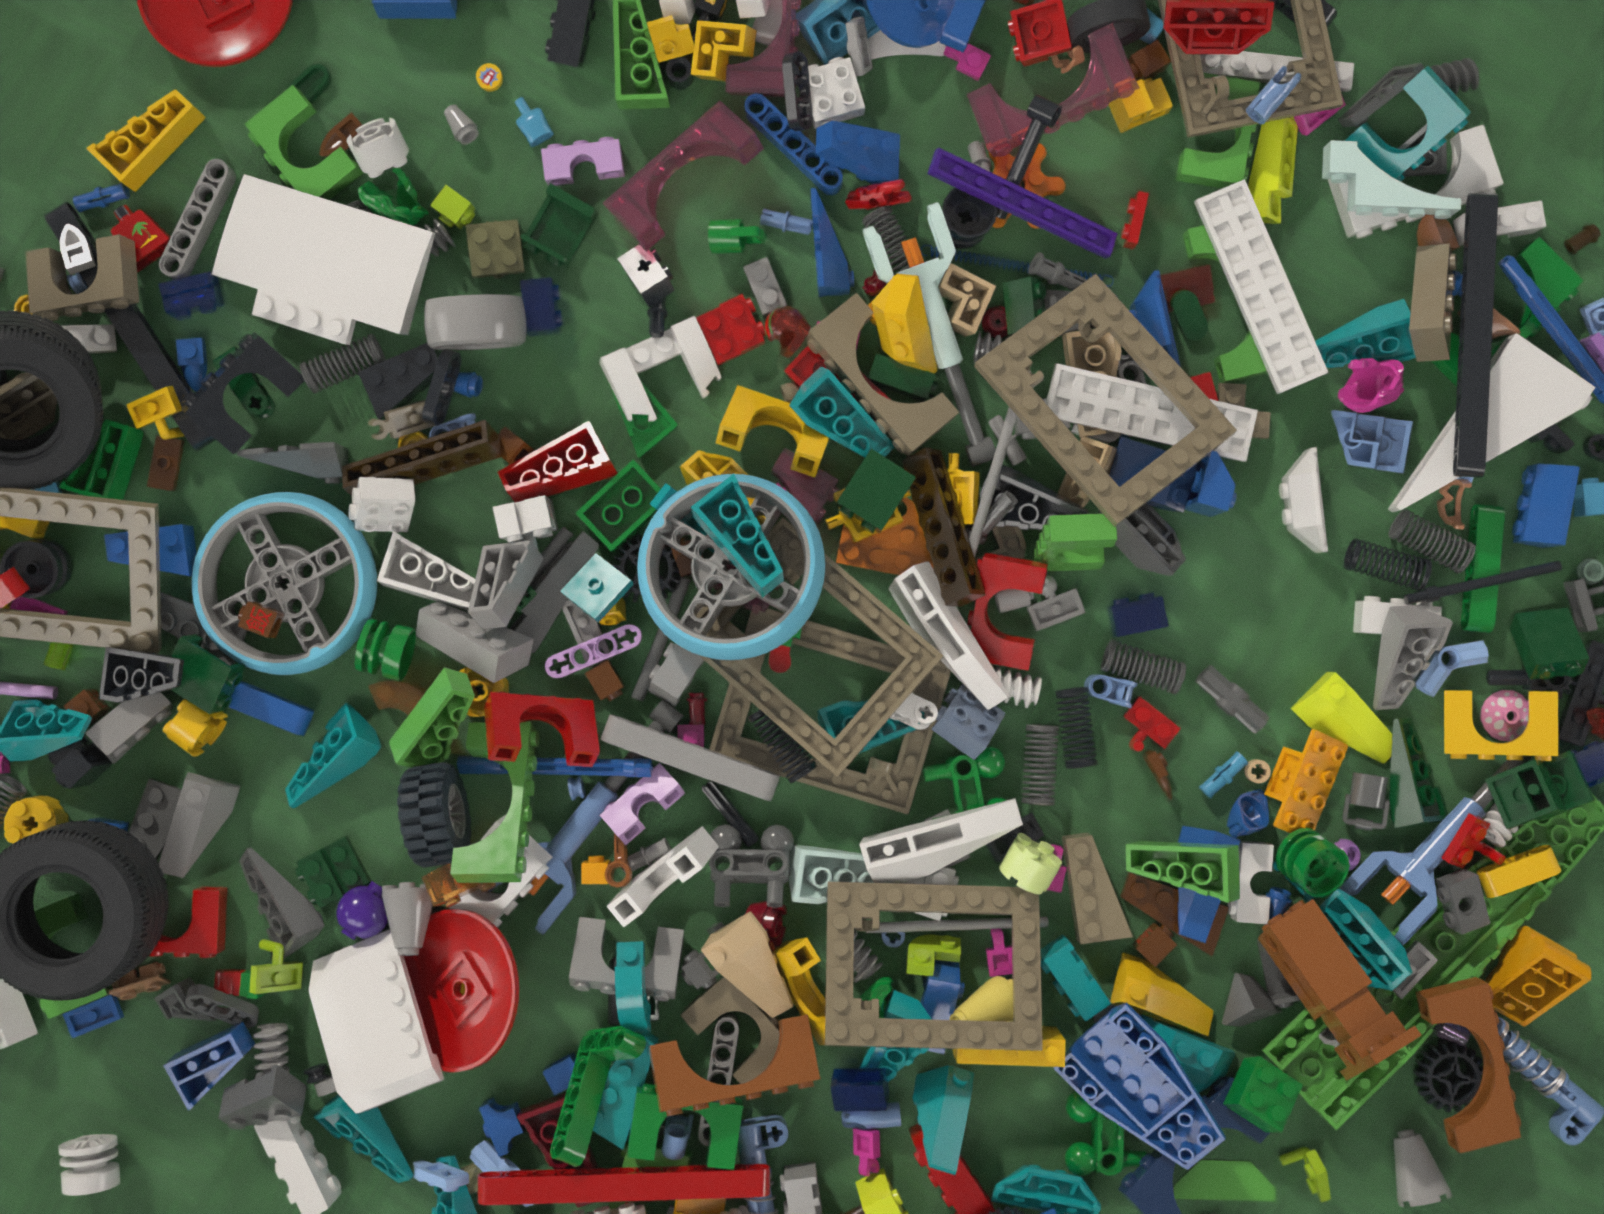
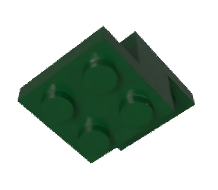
(1539, 790)

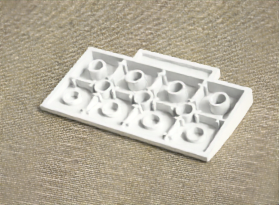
(322, 261)

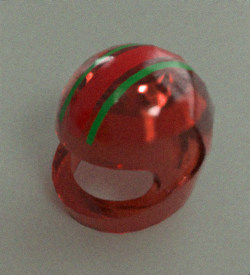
(787, 327)

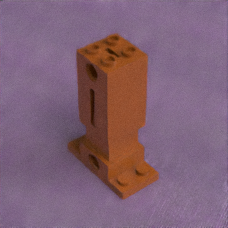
(1333, 987)

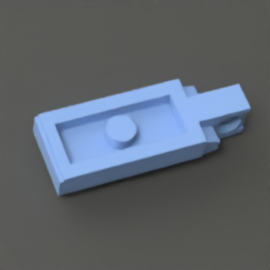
(440, 1175)

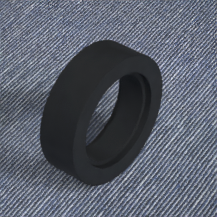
(1127, 16)

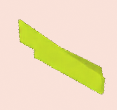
(1273, 167)

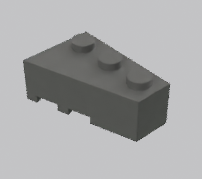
(263, 1100)

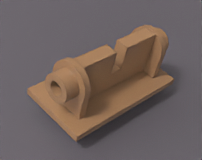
(149, 981)

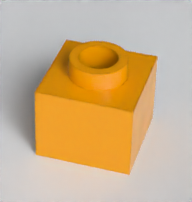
(594, 870)

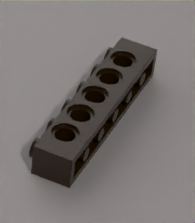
(429, 457)
(943, 528)

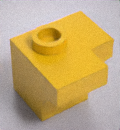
(670, 39)

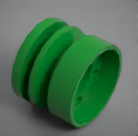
(380, 648)
(1312, 862)

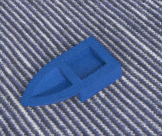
(192, 360)

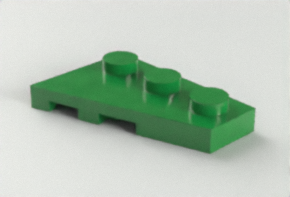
(647, 434)

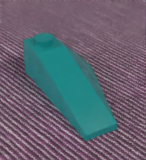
(834, 412)
(342, 751)
(368, 1135)

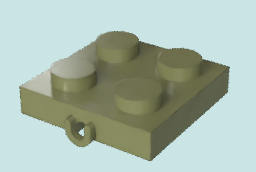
(495, 249)

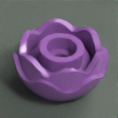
(1351, 851)

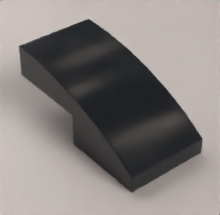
(1000, 846)

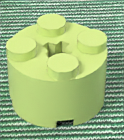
(1030, 864)

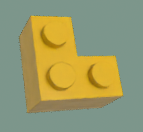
(715, 43)
(1142, 106)

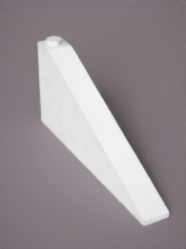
(1525, 397)

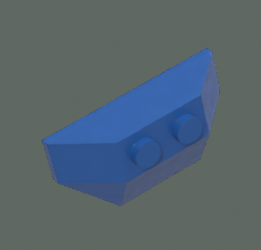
(1152, 312)

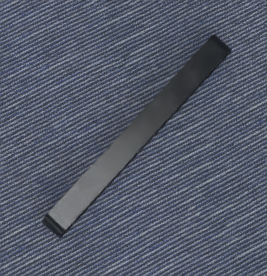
(136, 334)
(1475, 335)

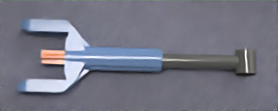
(582, 824)
(1417, 868)

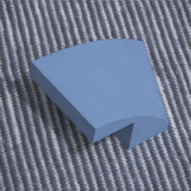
(1373, 440)

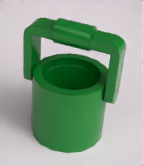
(732, 236)

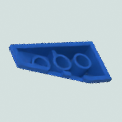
(1194, 909)

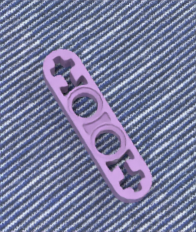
(592, 648)

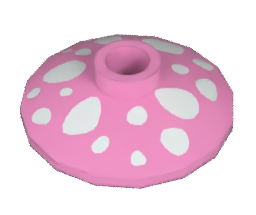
(1495, 713)

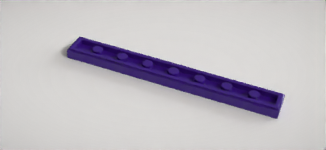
(1022, 203)

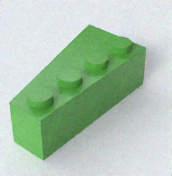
(1195, 866)

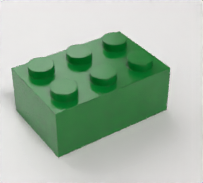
(621, 506)

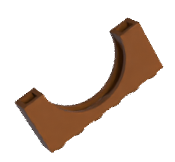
(681, 1087)
(1491, 1113)

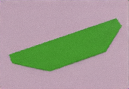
(1225, 1182)

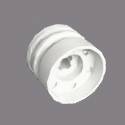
(89, 1164)

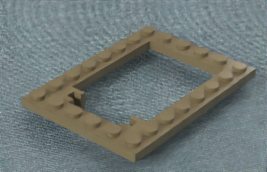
(1212, 113)
(1010, 376)
(142, 524)
(918, 661)
(884, 782)
(858, 1022)

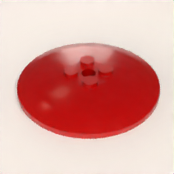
(215, 30)
(470, 951)

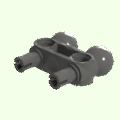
(751, 865)

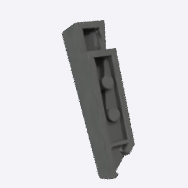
(548, 602)

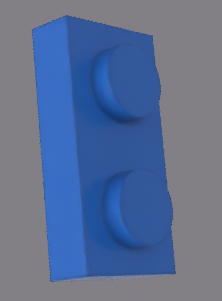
(93, 1015)

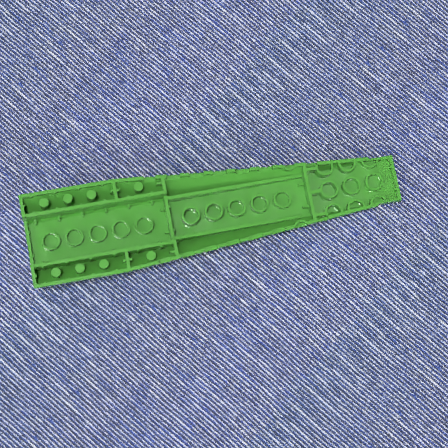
(1459, 957)

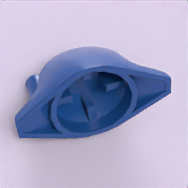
(1248, 814)

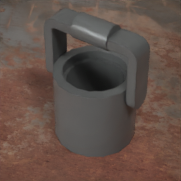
(1370, 792)

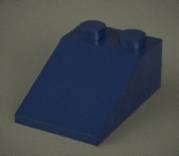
(1134, 457)

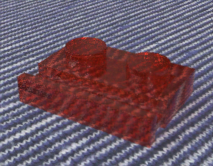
(1194, 279)

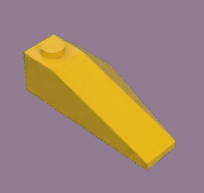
(1159, 996)

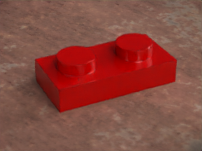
(1136, 209)

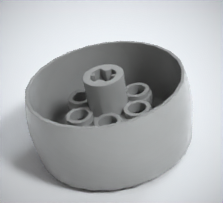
(475, 322)

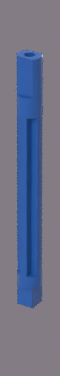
(1554, 325)
(558, 766)

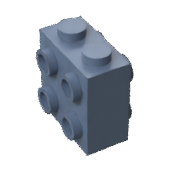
(967, 722)

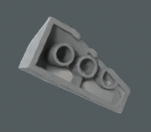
(1405, 647)

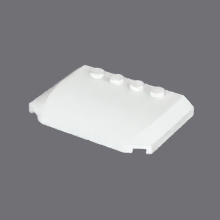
(371, 1024)

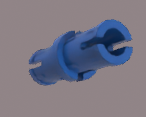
(116, 192)

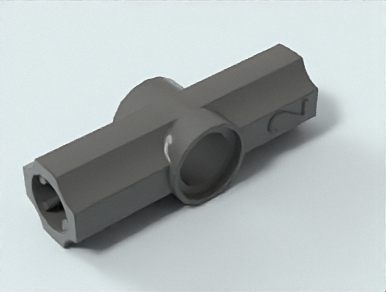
(1232, 699)

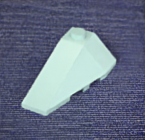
(817, 866)

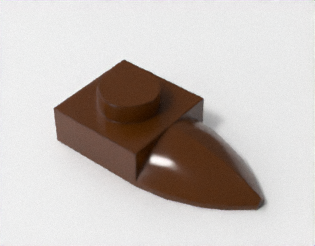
(338, 135)
(1157, 766)

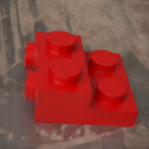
(1040, 31)
(732, 329)

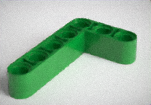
(587, 1086)

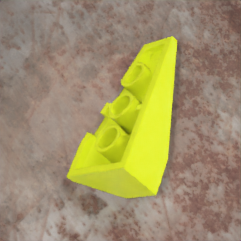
(1341, 714)

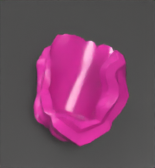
(1372, 384)

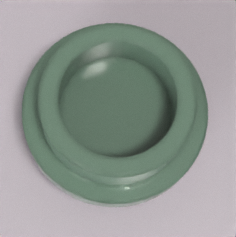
(1590, 570)

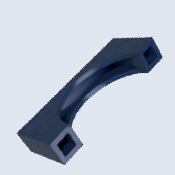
(1152, 1182)

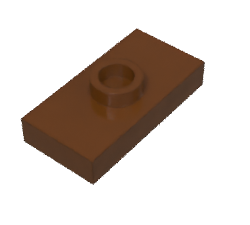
(165, 464)

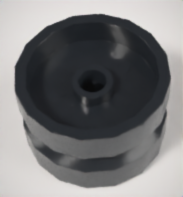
(41, 564)

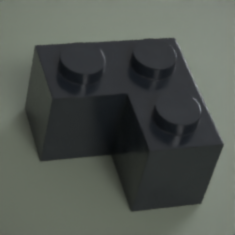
(78, 763)

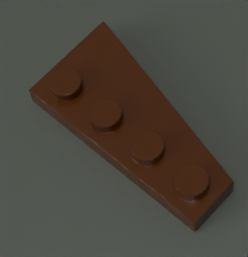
(1161, 904)

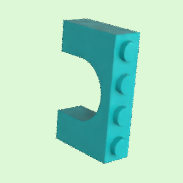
(1443, 114)

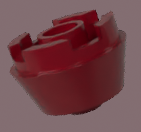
(771, 921)

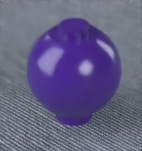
(362, 912)

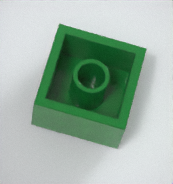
(1263, 1094)

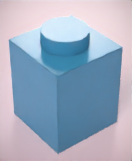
(1589, 498)

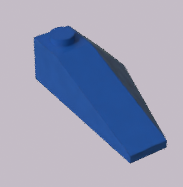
(831, 264)

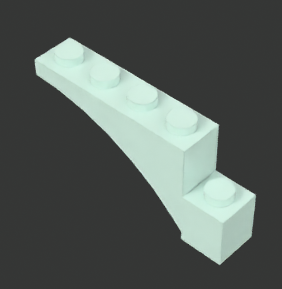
(1375, 190)

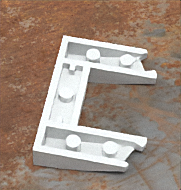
(681, 339)

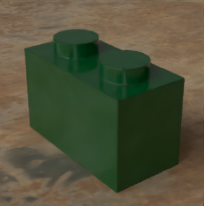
(1023, 302)

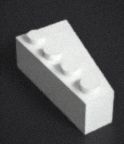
(300, 1165)

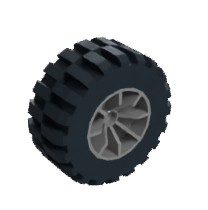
(433, 813)

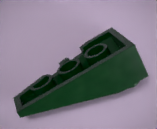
(1411, 792)

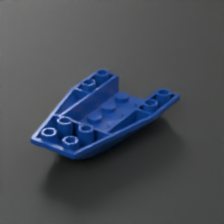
(1141, 1086)

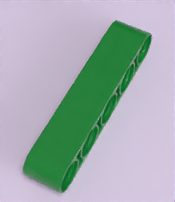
(1486, 533)

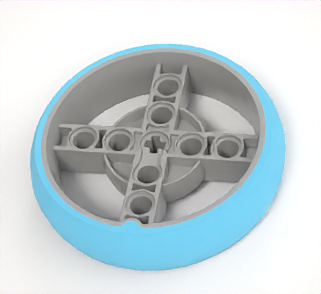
(249, 520)
(691, 631)

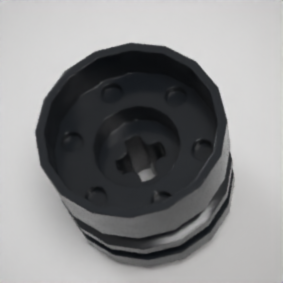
(978, 214)

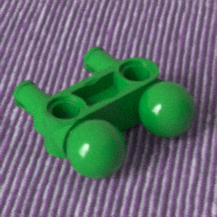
(967, 786)
(1105, 1139)

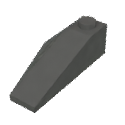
(310, 459)
(288, 912)

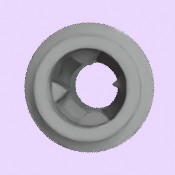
(461, 125)

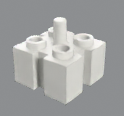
(526, 520)

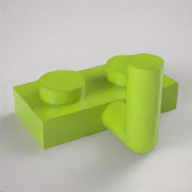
(275, 976)
(1314, 1168)

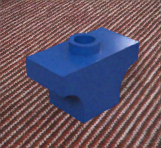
(501, 1124)

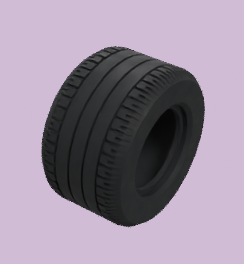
(66, 367)
(131, 899)

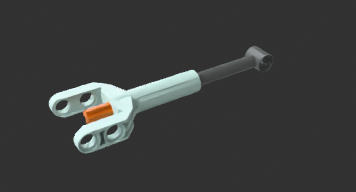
(942, 335)

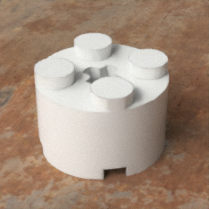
(378, 147)

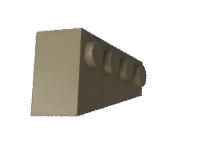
(1432, 302)
(1092, 896)

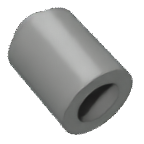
(1012, 599)

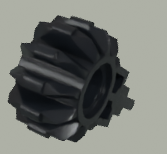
(1520, 677)

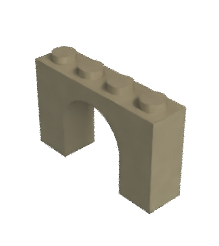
(113, 287)
(723, 998)

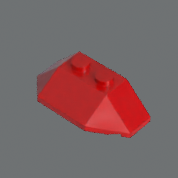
(1217, 24)

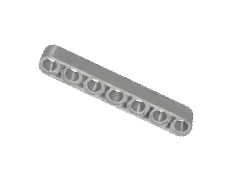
(690, 757)

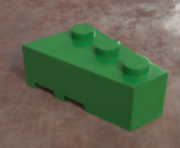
(109, 465)

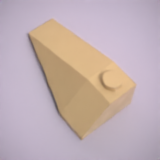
(745, 959)

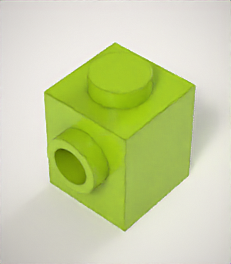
(453, 208)

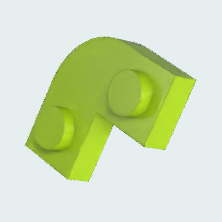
(927, 948)

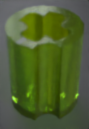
(58, 655)

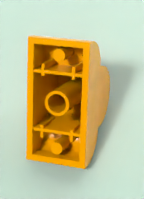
(1534, 976)

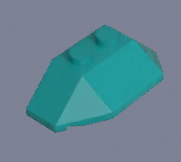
(1368, 940)
(1199, 1058)
(1046, 1189)

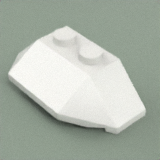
(1304, 502)

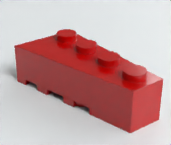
(559, 466)
(960, 1189)

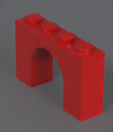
(998, 574)
(571, 717)
(206, 930)

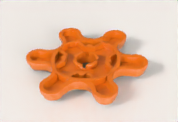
(1034, 178)

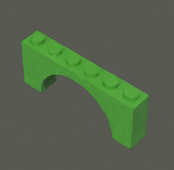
(1245, 358)
(502, 852)

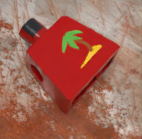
(145, 231)

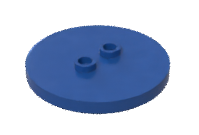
(911, 21)

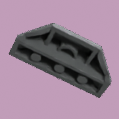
(1149, 542)

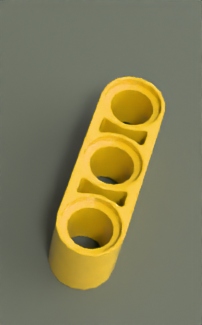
(1519, 871)

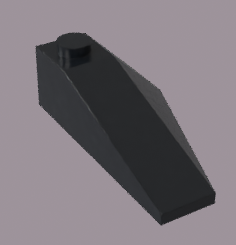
(1034, 501)
(137, 673)

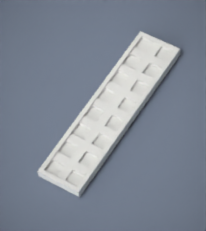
(1260, 286)
(1137, 410)

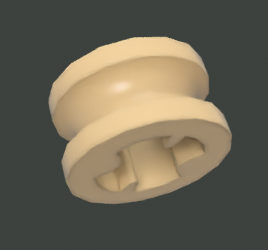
(1252, 777)

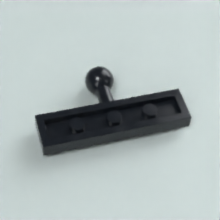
(1584, 696)

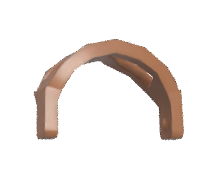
(1075, 54)
(1454, 521)

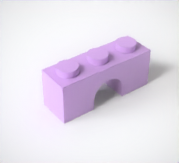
(561, 160)
(623, 813)

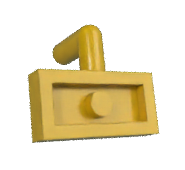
(154, 409)

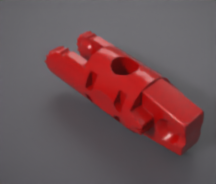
(878, 195)

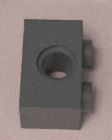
(1472, 911)

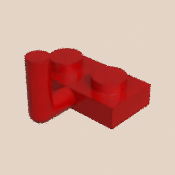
(1150, 724)
(1468, 839)

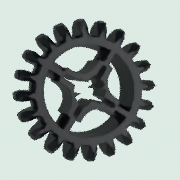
(629, 555)
(1450, 1095)

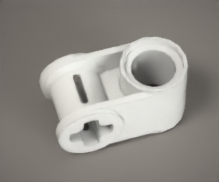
(911, 713)

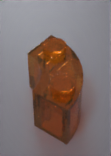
(397, 695)
(446, 890)

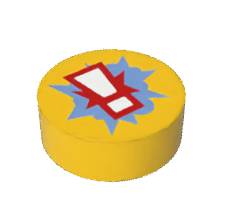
(489, 77)

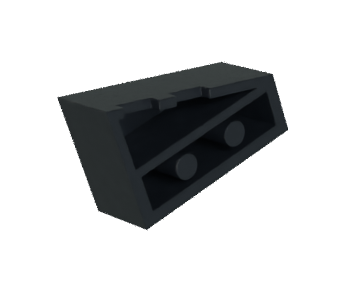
(570, 32)
(399, 378)

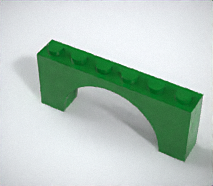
(1551, 276)

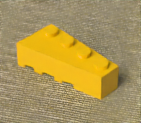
(147, 140)

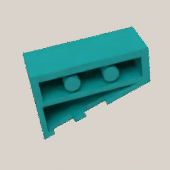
(1073, 978)

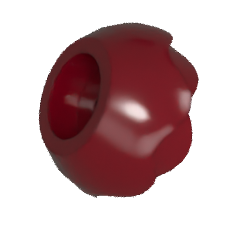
(873, 285)
(989, 321)

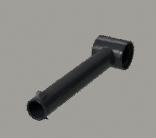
(1043, 114)

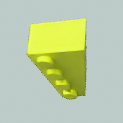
(878, 1195)

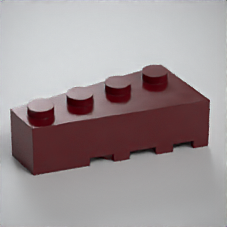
(541, 1124)

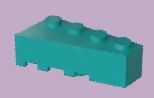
(736, 531)
(618, 1097)

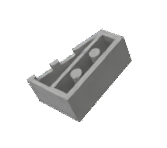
(502, 581)
(128, 724)

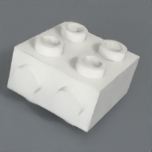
(834, 92)
(382, 504)

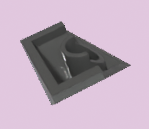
(1435, 161)
(1247, 1002)
(173, 1003)

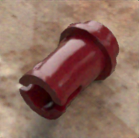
(697, 708)

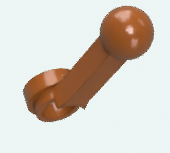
(620, 860)

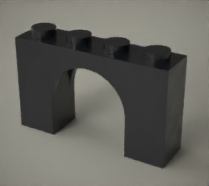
(207, 403)

